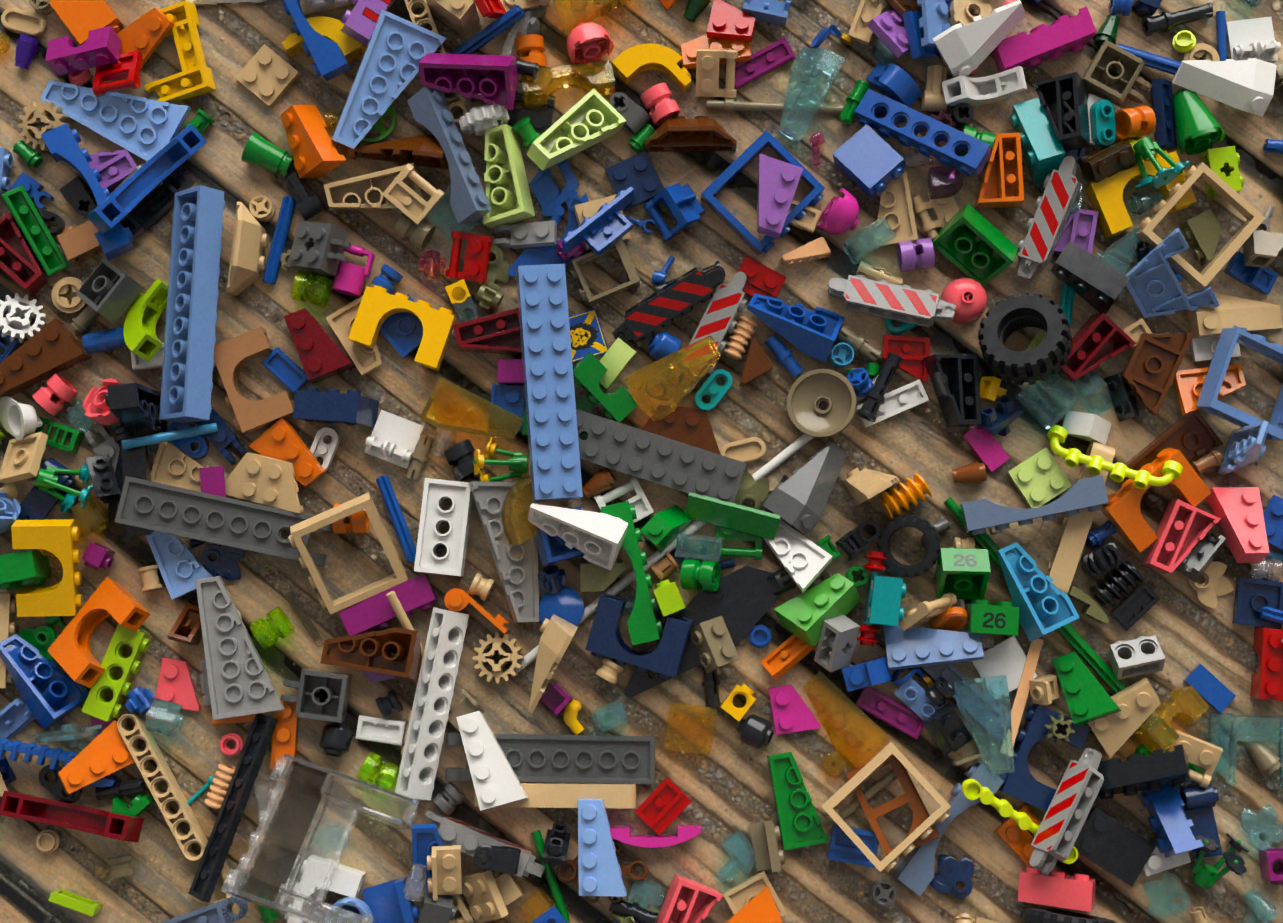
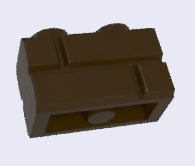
(1107, 161)

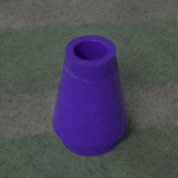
(25, 51)

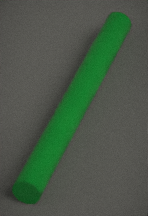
(550, 876)

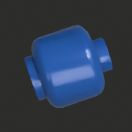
(663, 345)

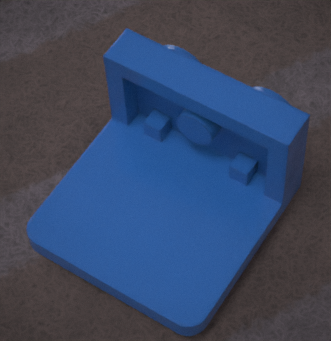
(389, 904)

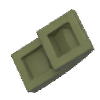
(1091, 608)

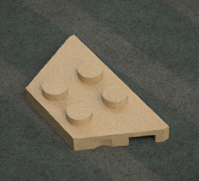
(265, 482)

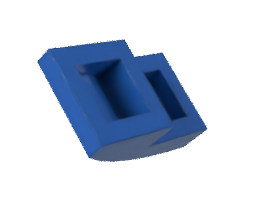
(1254, 277)

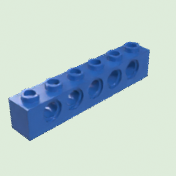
(876, 103)

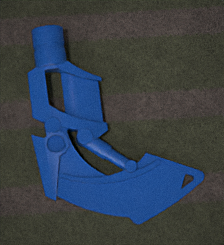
(551, 202)

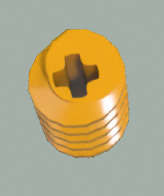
(905, 494)

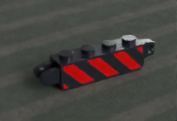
(669, 302)

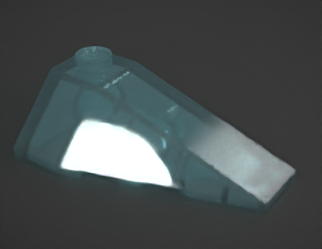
(808, 86)
(988, 716)

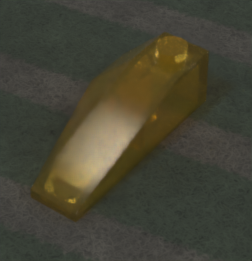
(666, 381)

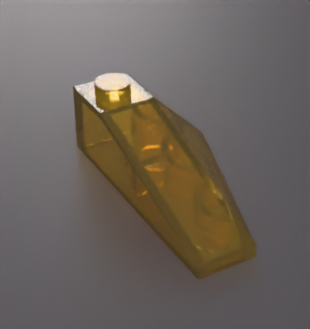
(463, 411)
(846, 724)

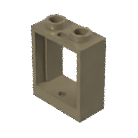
(588, 258)

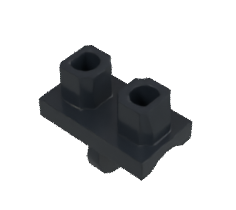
(556, 845)

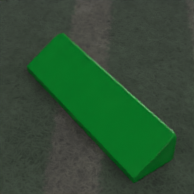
(34, 231)
(732, 516)

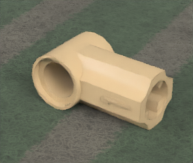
(933, 95)

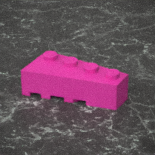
(1045, 42)

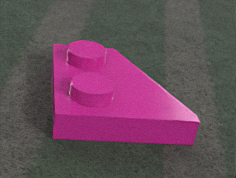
(790, 711)

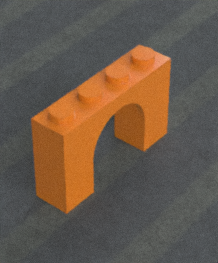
(1124, 505)
(73, 644)

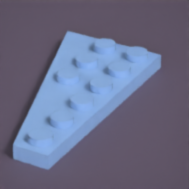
(383, 74)

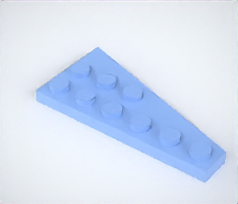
(127, 120)

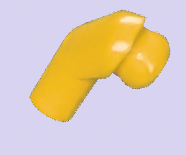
(570, 716)

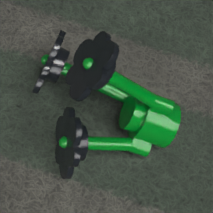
(1207, 875)

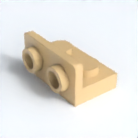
(446, 871)

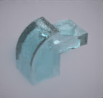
(868, 240)
(742, 856)

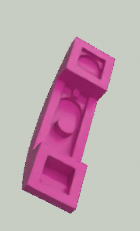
(684, 833)

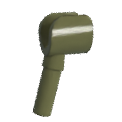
(630, 919)

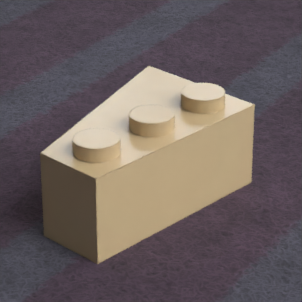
(1136, 705)

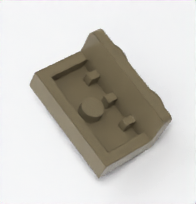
(714, 644)
(764, 842)

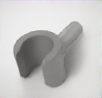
(1267, 214)

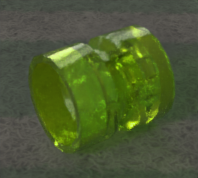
(315, 289)
(274, 626)
(377, 771)

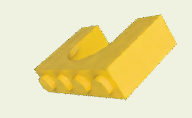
(1108, 195)
(379, 305)
(59, 538)

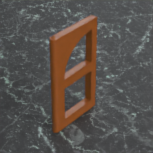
(911, 796)

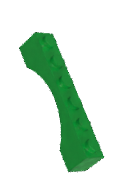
(642, 621)

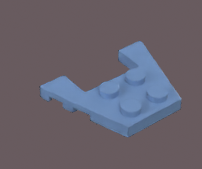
(1157, 287)

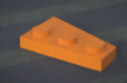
(145, 33)
(1190, 383)

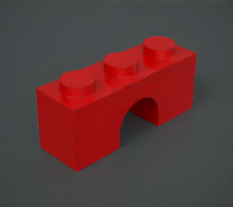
(1268, 679)

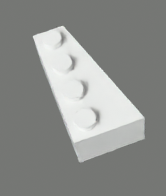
(489, 768)

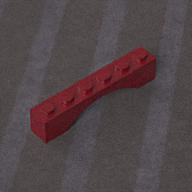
(71, 816)

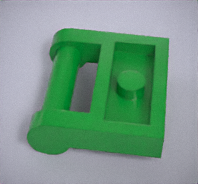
(733, 535)

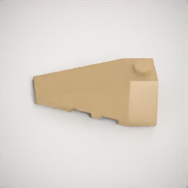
(1233, 311)
(867, 483)
(552, 646)

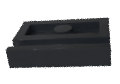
(947, 730)

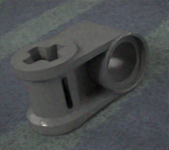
(635, 115)

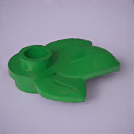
(34, 637)

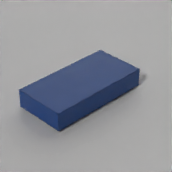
(285, 370)
(1209, 688)

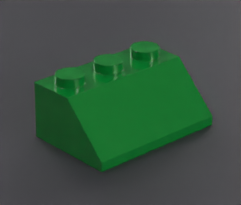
(975, 245)

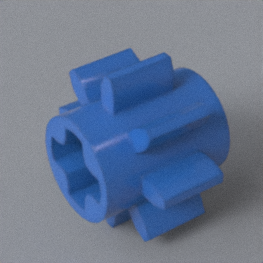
(139, 700)

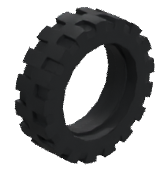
(933, 545)

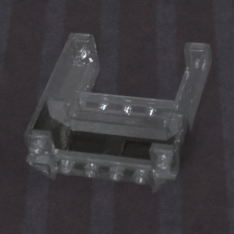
(305, 838)

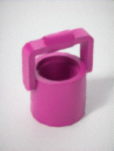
(351, 277)

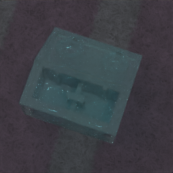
(1048, 399)

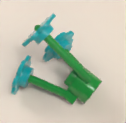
(1146, 151)
(47, 481)

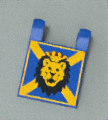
(586, 335)

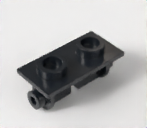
(1124, 405)
(103, 477)

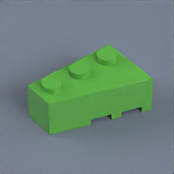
(826, 600)

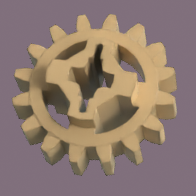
(39, 115)
(497, 646)

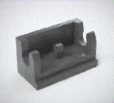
(1201, 556)

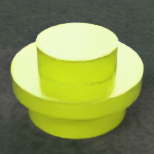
(1184, 41)

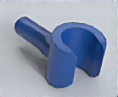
(639, 223)
(658, 276)

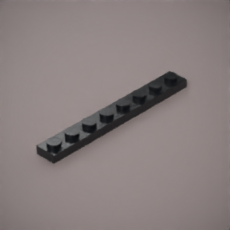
(233, 807)

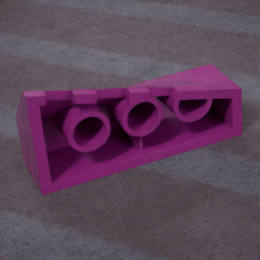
(472, 75)

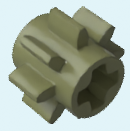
(489, 297)
(1066, 729)

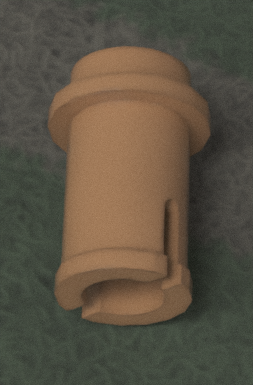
(1207, 462)

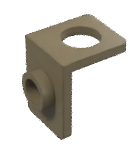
(467, 706)
(968, 760)

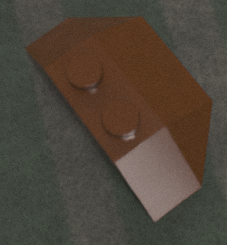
(690, 136)

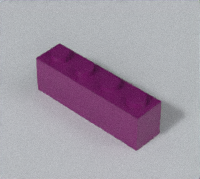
(378, 611)

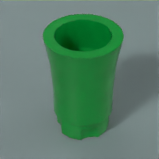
(267, 155)

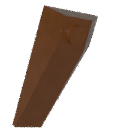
(420, 150)
(383, 652)

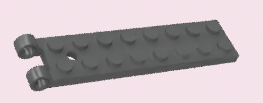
(658, 458)
(211, 518)
(571, 758)

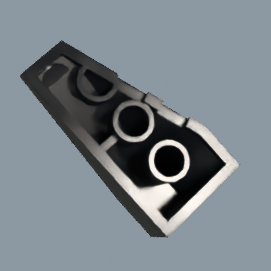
(135, 464)

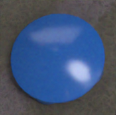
(564, 604)

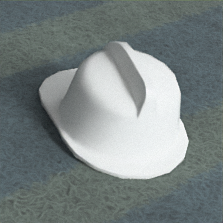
(18, 418)

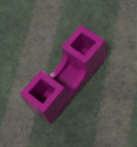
(99, 49)

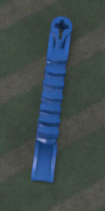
(43, 752)

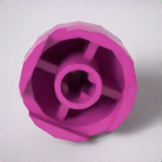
(840, 214)

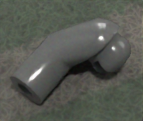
(940, 526)

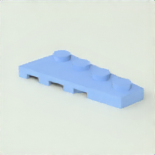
(597, 859)

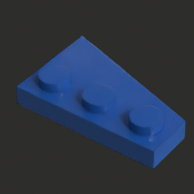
(423, 838)

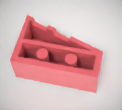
(1241, 521)
(1177, 535)
(1057, 889)
(687, 901)

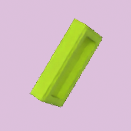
(75, 902)

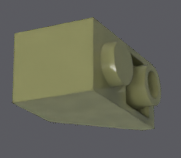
(1203, 235)
(599, 579)

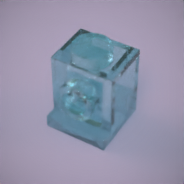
(646, 893)

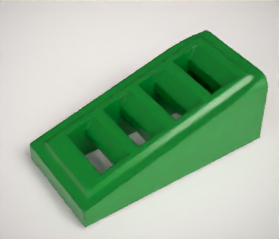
(75, 440)

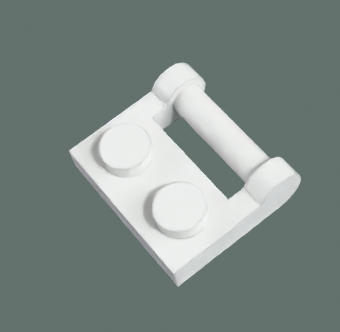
(639, 501)

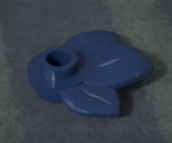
(226, 561)
(952, 872)

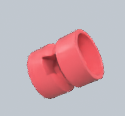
(659, 102)
(61, 388)

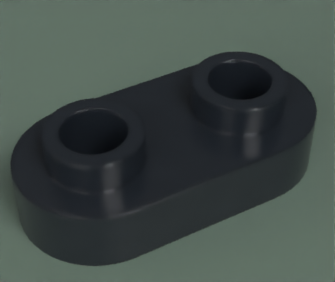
(55, 786)

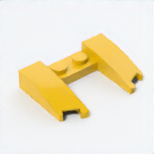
(195, 75)

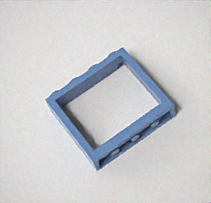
(1216, 373)

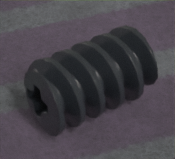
(1115, 584)

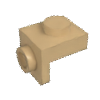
(1044, 689)

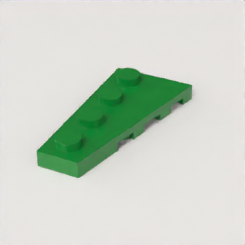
(794, 810)

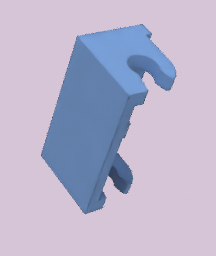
(767, 10)
(14, 718)

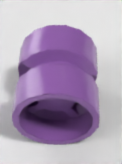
(907, 254)

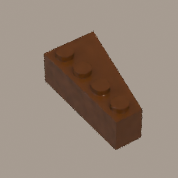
(40, 358)

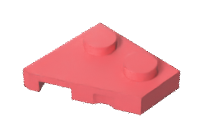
(176, 684)

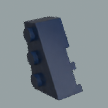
(335, 407)

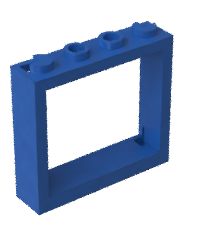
(709, 194)

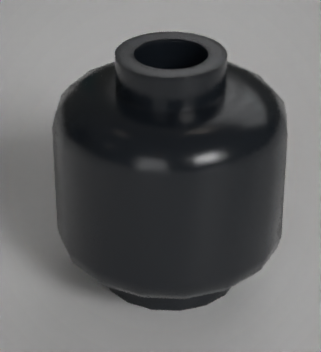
(755, 731)
(336, 739)

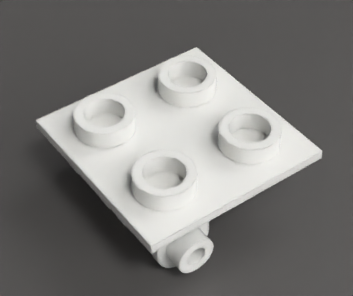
(1252, 39)
(393, 439)

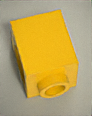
(738, 712)

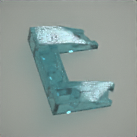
(1227, 729)

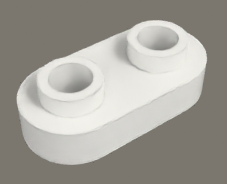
(321, 449)

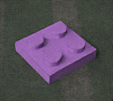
(891, 31)

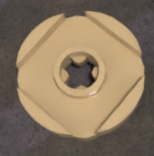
(960, 10)

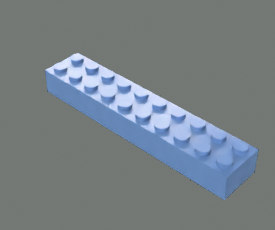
(192, 305)
(548, 383)

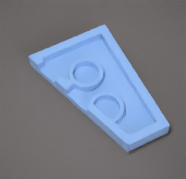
(176, 563)

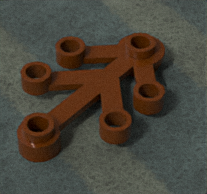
(626, 871)

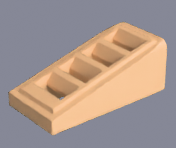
(813, 250)

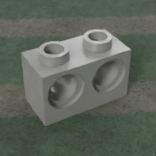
(1137, 661)

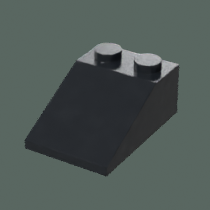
(1113, 846)

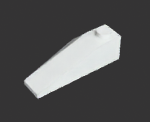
(1239, 83)
(590, 532)

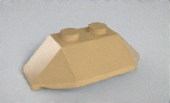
(247, 251)

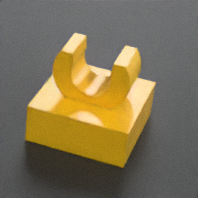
(990, 389)

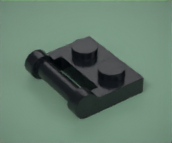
(539, 120)

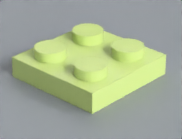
(1039, 478)

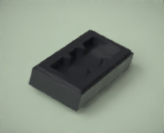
(1134, 606)

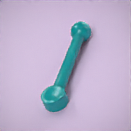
(207, 785)

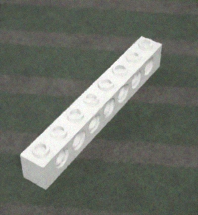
(431, 704)

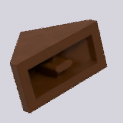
(756, 364)
(187, 627)

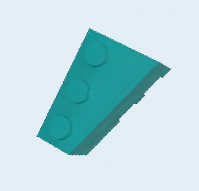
(1038, 139)

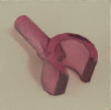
(815, 140)

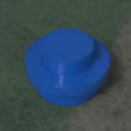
(759, 636)

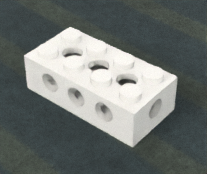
(432, 516)

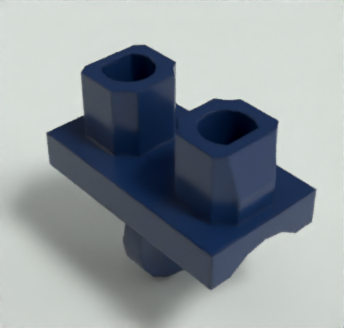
(998, 420)

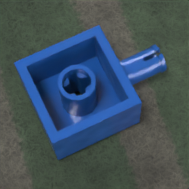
(553, 549)

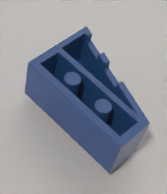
(1169, 821)

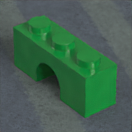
(615, 404)

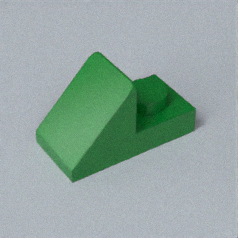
(138, 805)

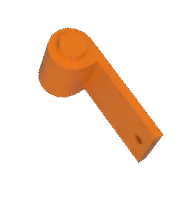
(459, 600)

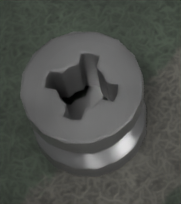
(885, 896)

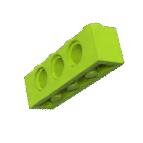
(96, 703)

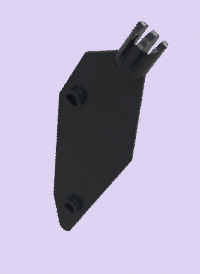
(740, 600)

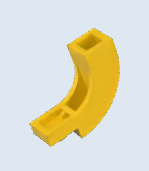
(330, 29)
(651, 57)

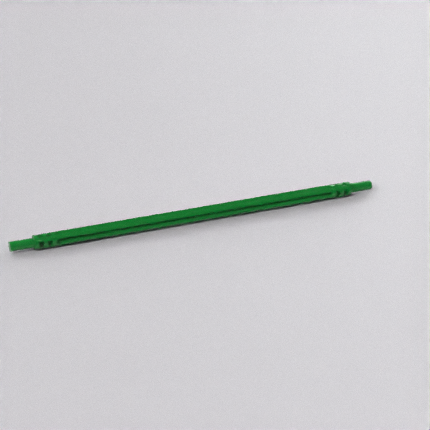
(1066, 631)

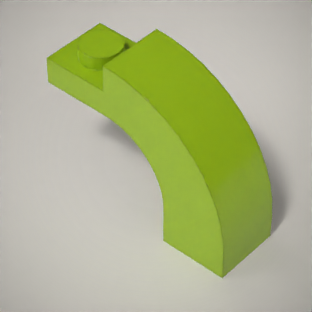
(142, 318)

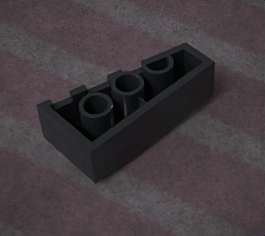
(136, 408)
(1145, 773)

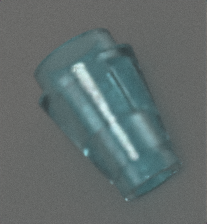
(1143, 201)
(1260, 907)

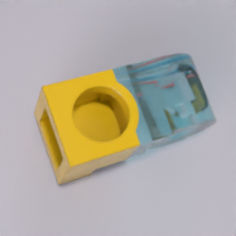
(462, 301)

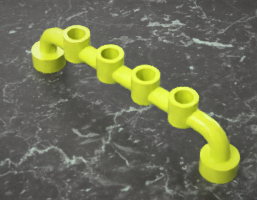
(1170, 469)
(973, 790)

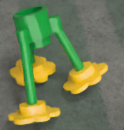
(517, 462)

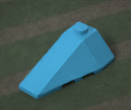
(1040, 602)

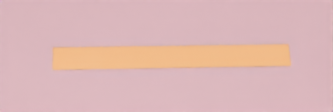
(1024, 686)

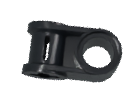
(79, 196)
(857, 540)
(503, 858)

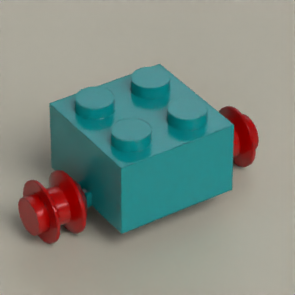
(882, 599)

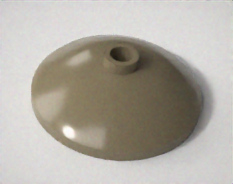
(817, 388)

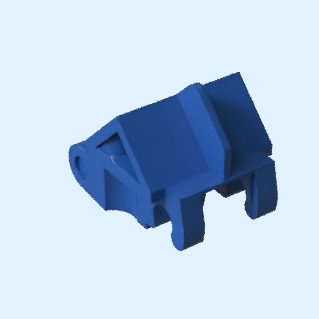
(682, 206)

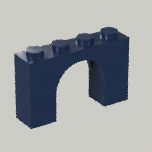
(607, 640)
(1021, 782)

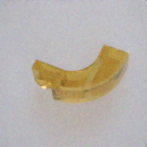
(516, 512)

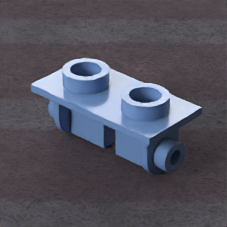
(915, 698)

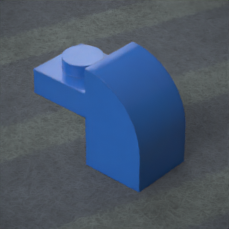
(895, 83)
(866, 674)

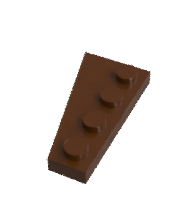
(1188, 434)

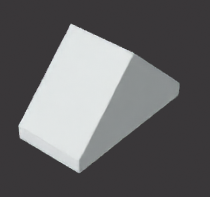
(1087, 426)

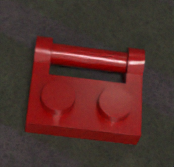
(128, 66)
(476, 256)

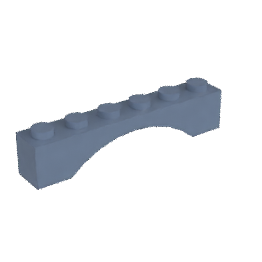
(467, 194)
(1083, 494)
(918, 867)

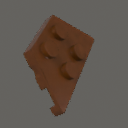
(1155, 366)
(686, 426)

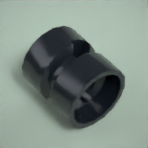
(462, 458)

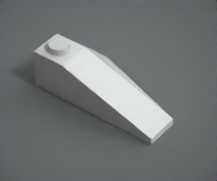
(969, 45)

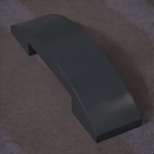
(157, 204)

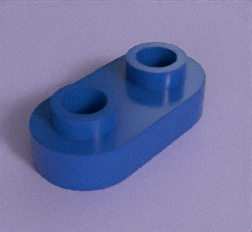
(185, 444)

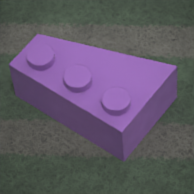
(776, 191)

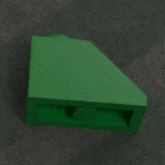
(665, 526)

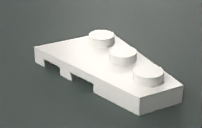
(798, 555)

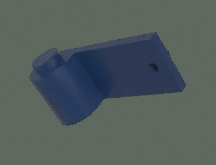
(39, 503)
(1199, 809)

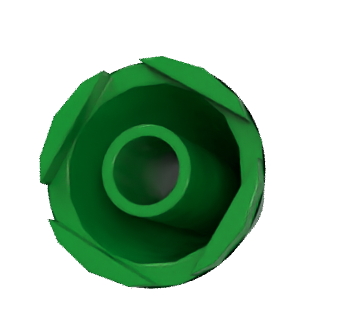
(1194, 123)

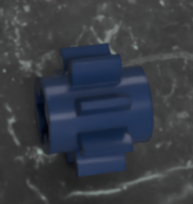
(552, 579)

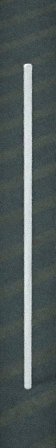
(692, 528)

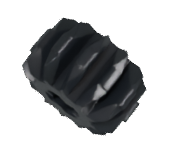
(1101, 559)

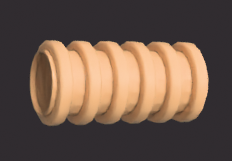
(740, 337)
(220, 786)

